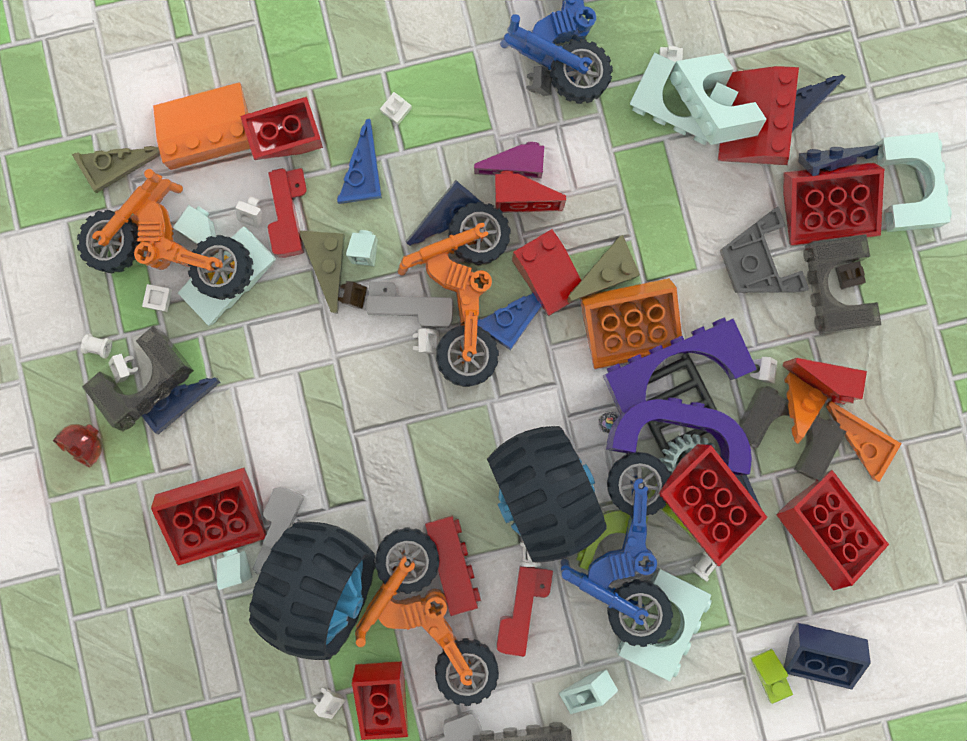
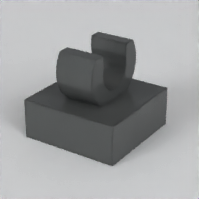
(541, 81)

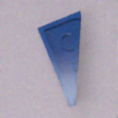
(362, 178)
(509, 323)

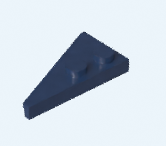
(811, 97)
(834, 157)
(442, 213)
(177, 403)

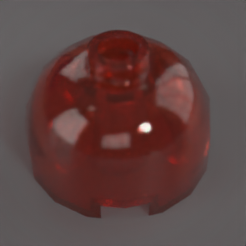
(80, 443)

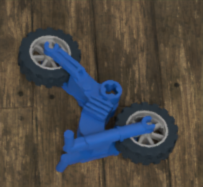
(568, 62)
(625, 561)

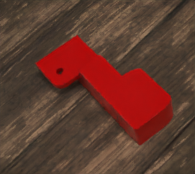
(285, 232)
(515, 629)

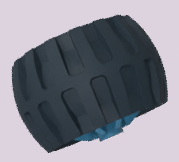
(547, 493)
(312, 590)

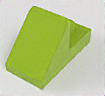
(772, 676)

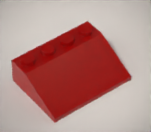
(775, 95)
(834, 203)
(712, 503)
(209, 516)
(833, 531)

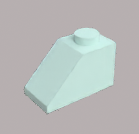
(195, 224)
(362, 248)
(232, 569)
(589, 692)

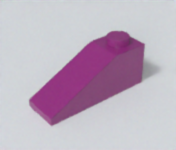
(523, 160)

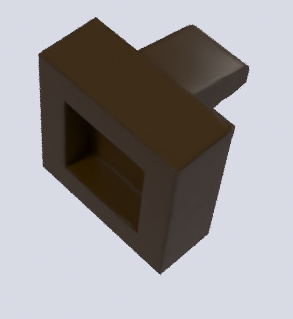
(850, 275)
(353, 294)

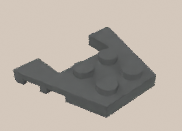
(751, 262)

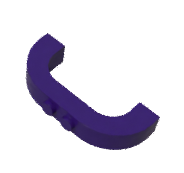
(730, 436)

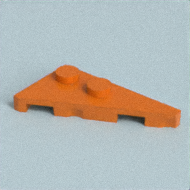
(803, 405)
(870, 444)

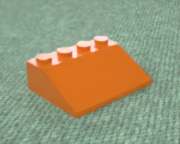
(201, 126)
(630, 321)

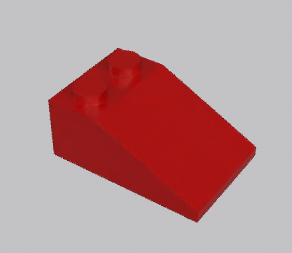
(282, 130)
(522, 194)
(547, 271)
(834, 381)
(380, 700)

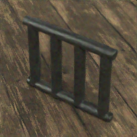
(695, 381)

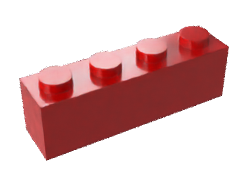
(452, 568)

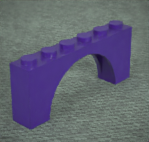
(720, 343)

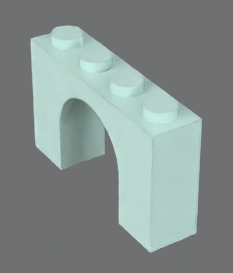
(650, 98)
(715, 120)
(924, 154)
(665, 657)

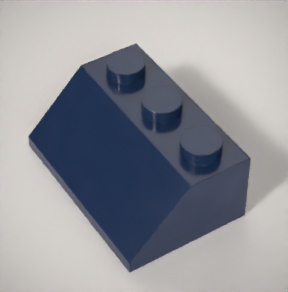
(826, 656)

